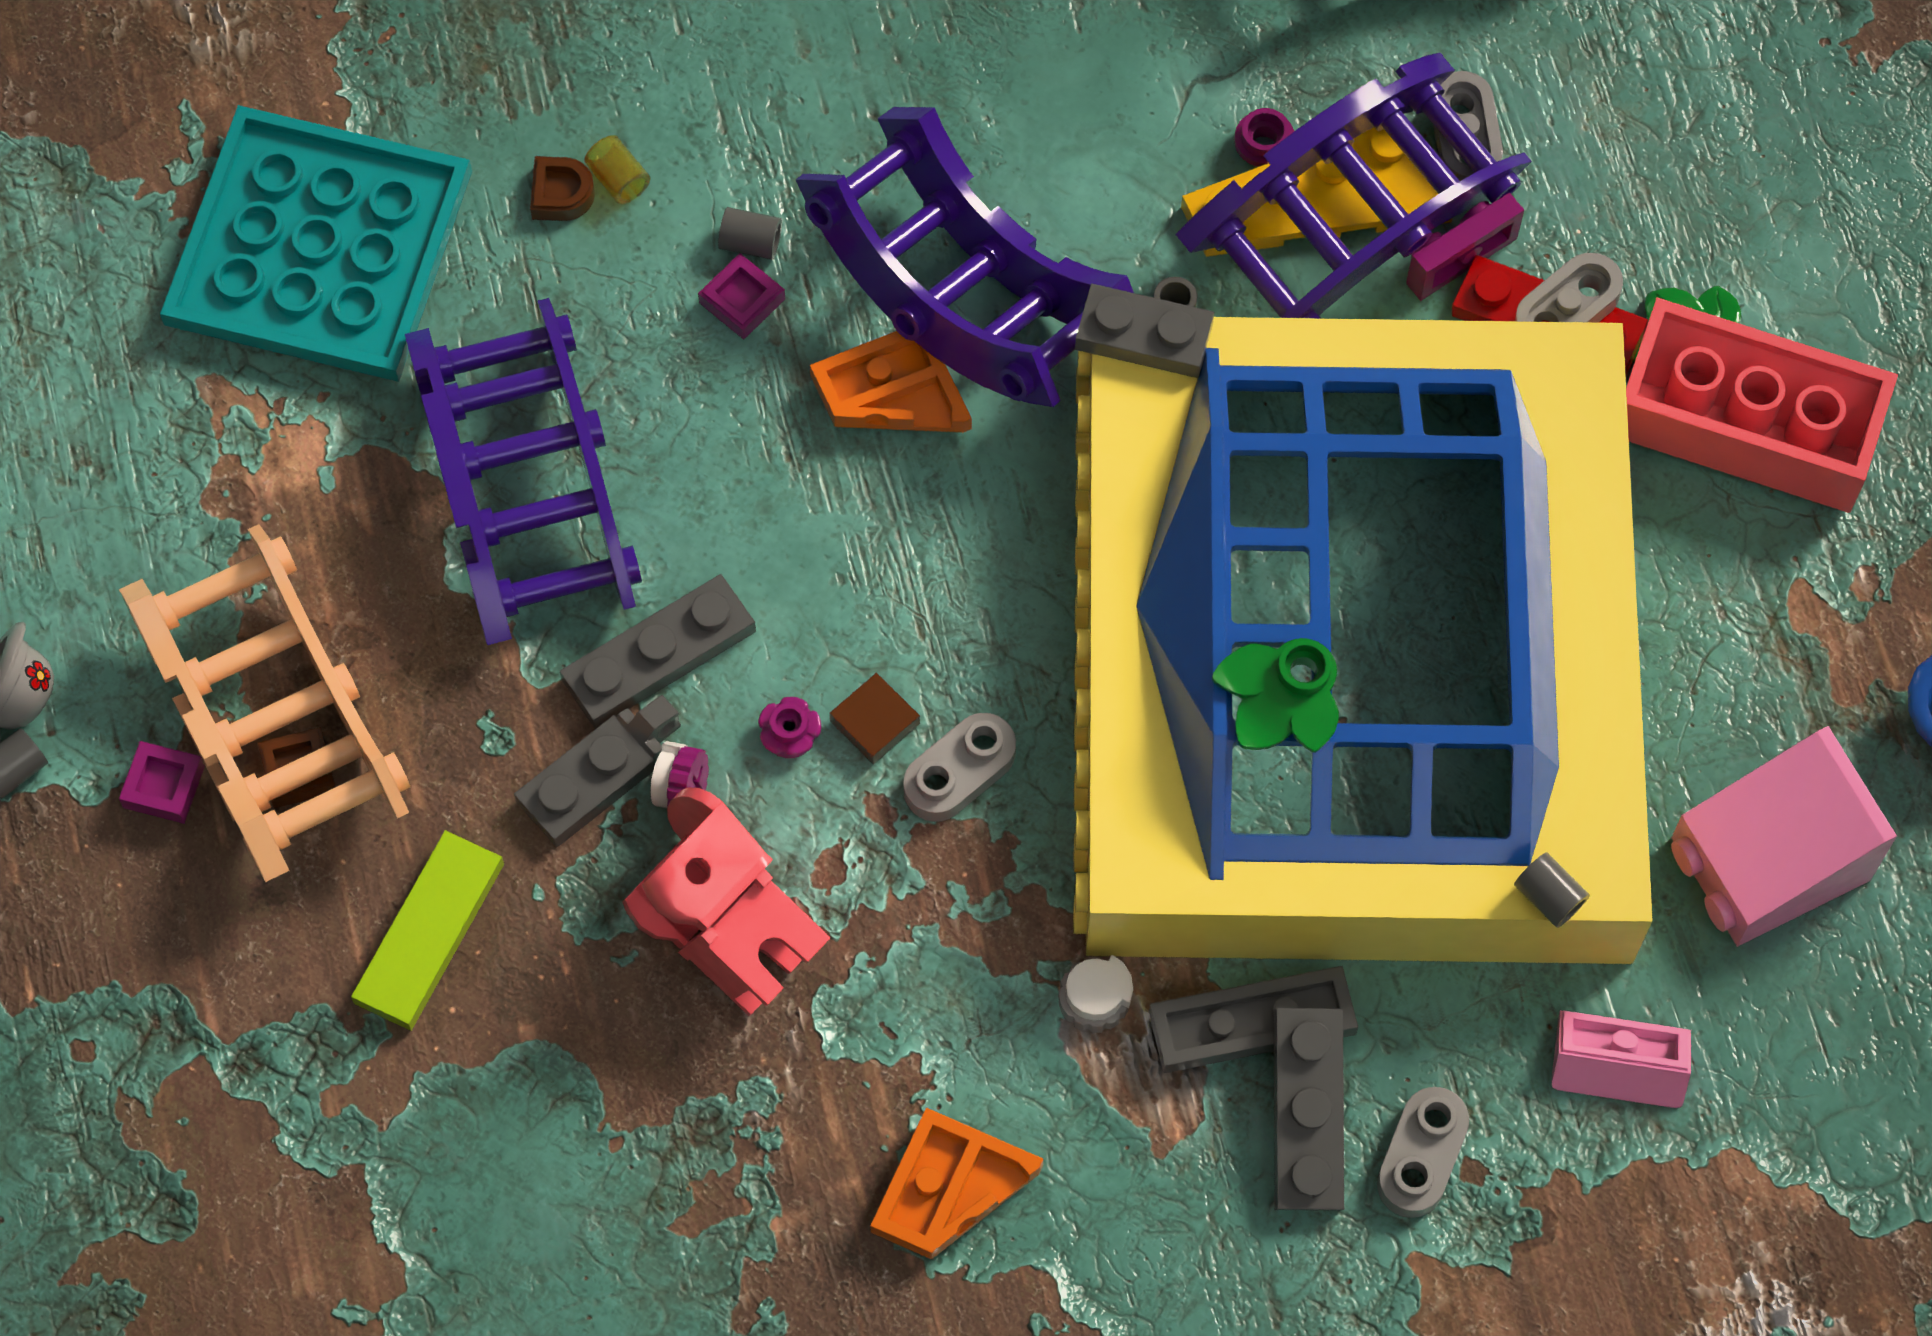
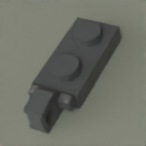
(597, 770)

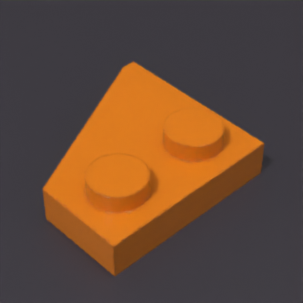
(890, 387)
(949, 1184)

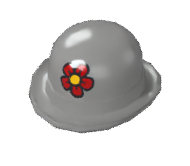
(24, 679)

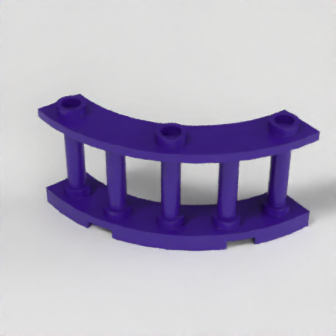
(1331, 139)
(995, 249)
(464, 462)

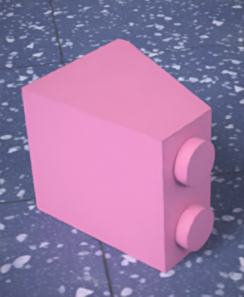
(1783, 839)

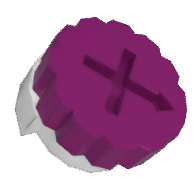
(676, 770)

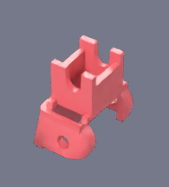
(721, 887)

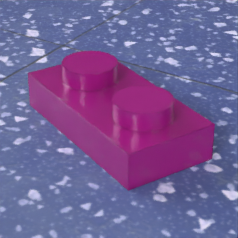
(1480, 232)

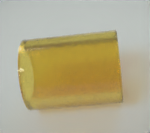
(617, 169)

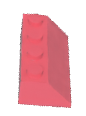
(1756, 405)

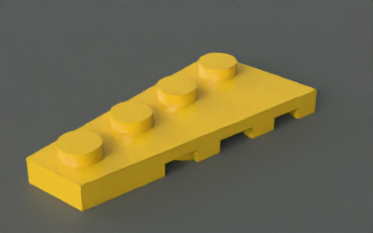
(1328, 194)

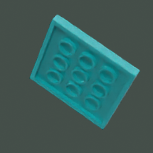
(317, 243)

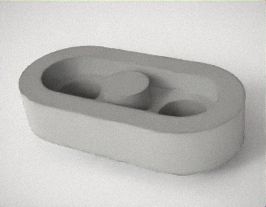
(1475, 94)
(1560, 295)
(962, 765)
(1424, 1149)

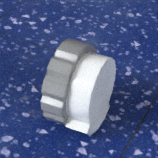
(1096, 994)

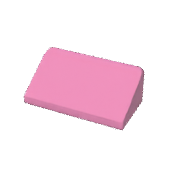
(1621, 1059)

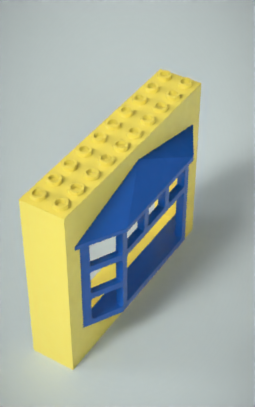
(1159, 622)

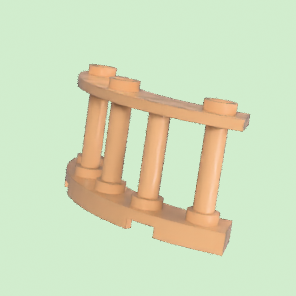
(223, 741)

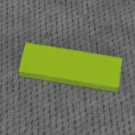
(427, 930)

